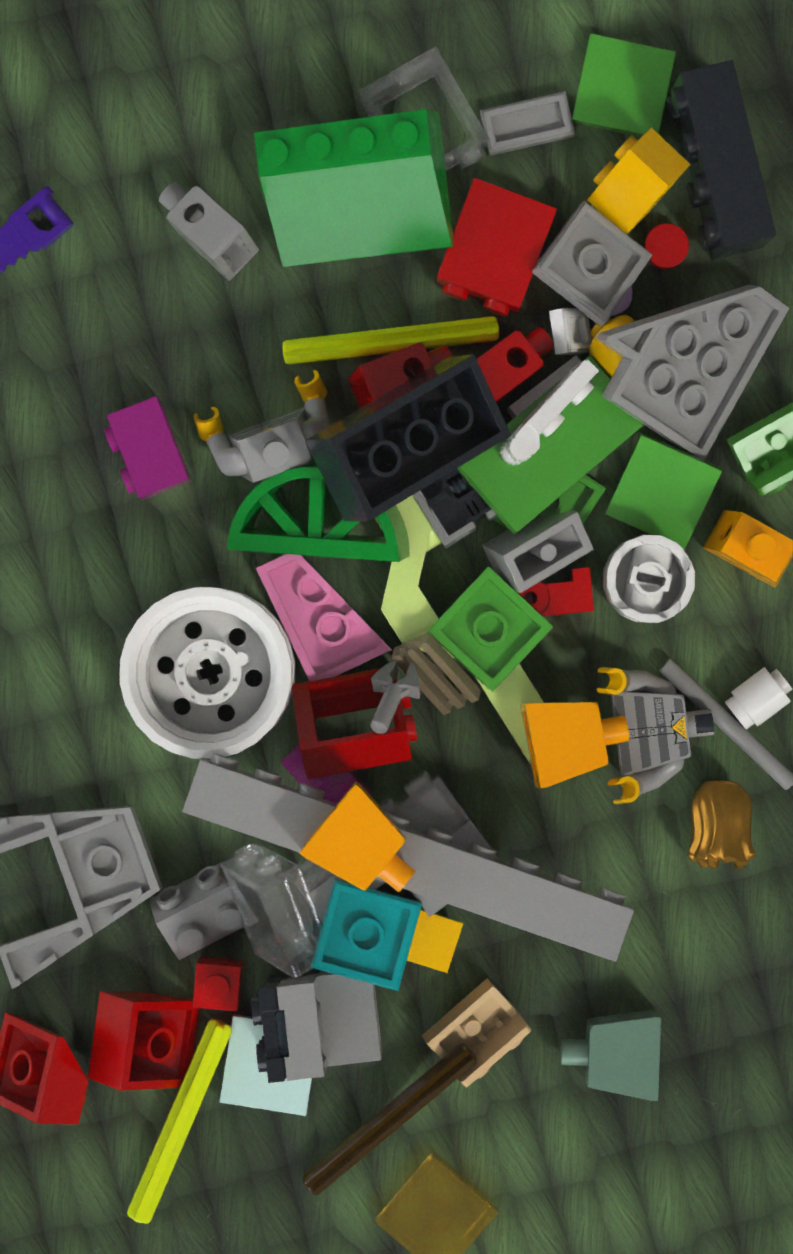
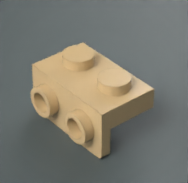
(482, 1022)

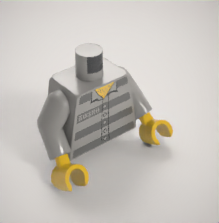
(272, 444)
(656, 728)

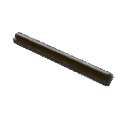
(389, 1119)

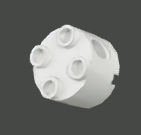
(648, 579)

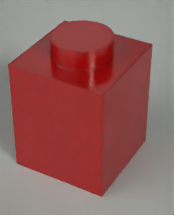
(218, 983)

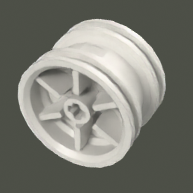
(152, 694)

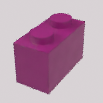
(147, 449)

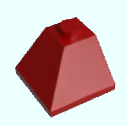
(39, 1074)

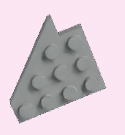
(692, 363)

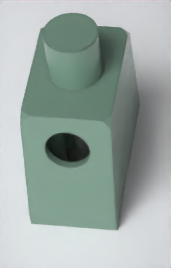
(619, 1053)

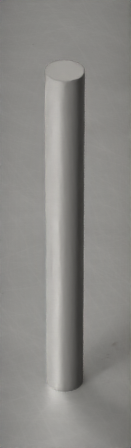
(728, 724)

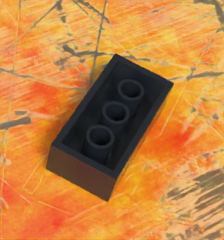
(722, 161)
(408, 438)

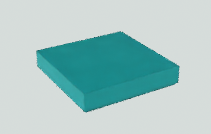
(366, 935)

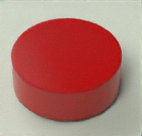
(667, 245)

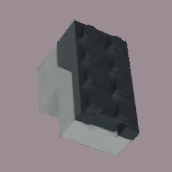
(314, 1024)

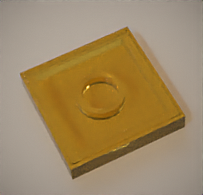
(436, 1211)

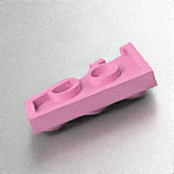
(317, 619)

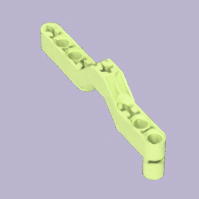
(413, 616)

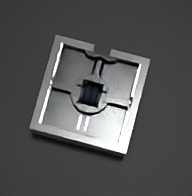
(450, 514)

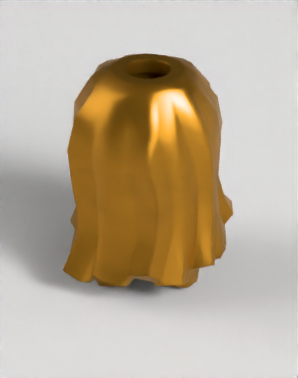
(721, 825)

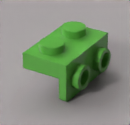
(766, 451)

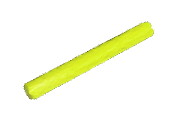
(390, 340)
(179, 1121)

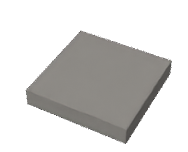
(592, 263)

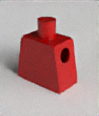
(523, 353)
(386, 373)

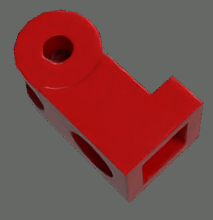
(562, 596)

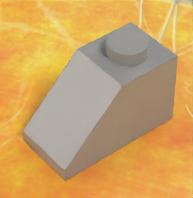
(538, 549)

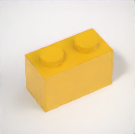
(638, 180)

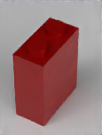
(495, 247)

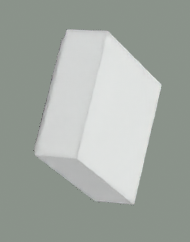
(570, 331)

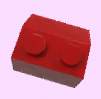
(142, 1040)

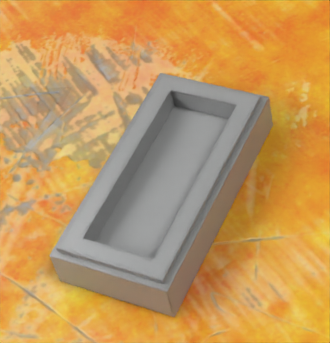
(527, 123)

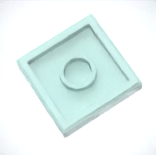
(250, 1088)

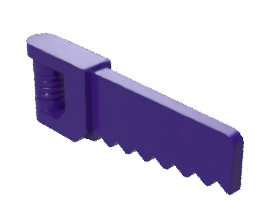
(22, 235)

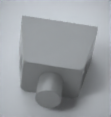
(208, 229)

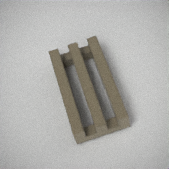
(431, 676)

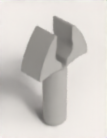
(383, 682)

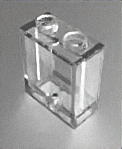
(416, 73)
(274, 907)

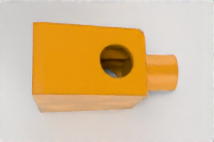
(751, 546)
(568, 739)
(359, 843)

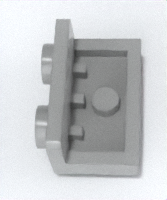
(196, 911)

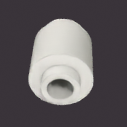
(759, 697)

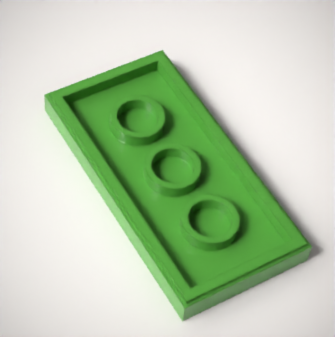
(564, 457)

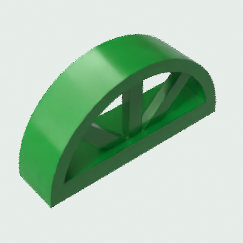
(315, 542)

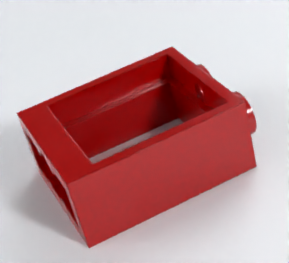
(355, 752)

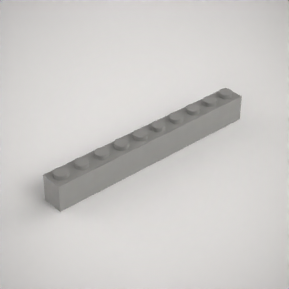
(443, 872)

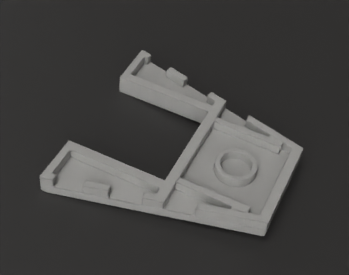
(104, 871)

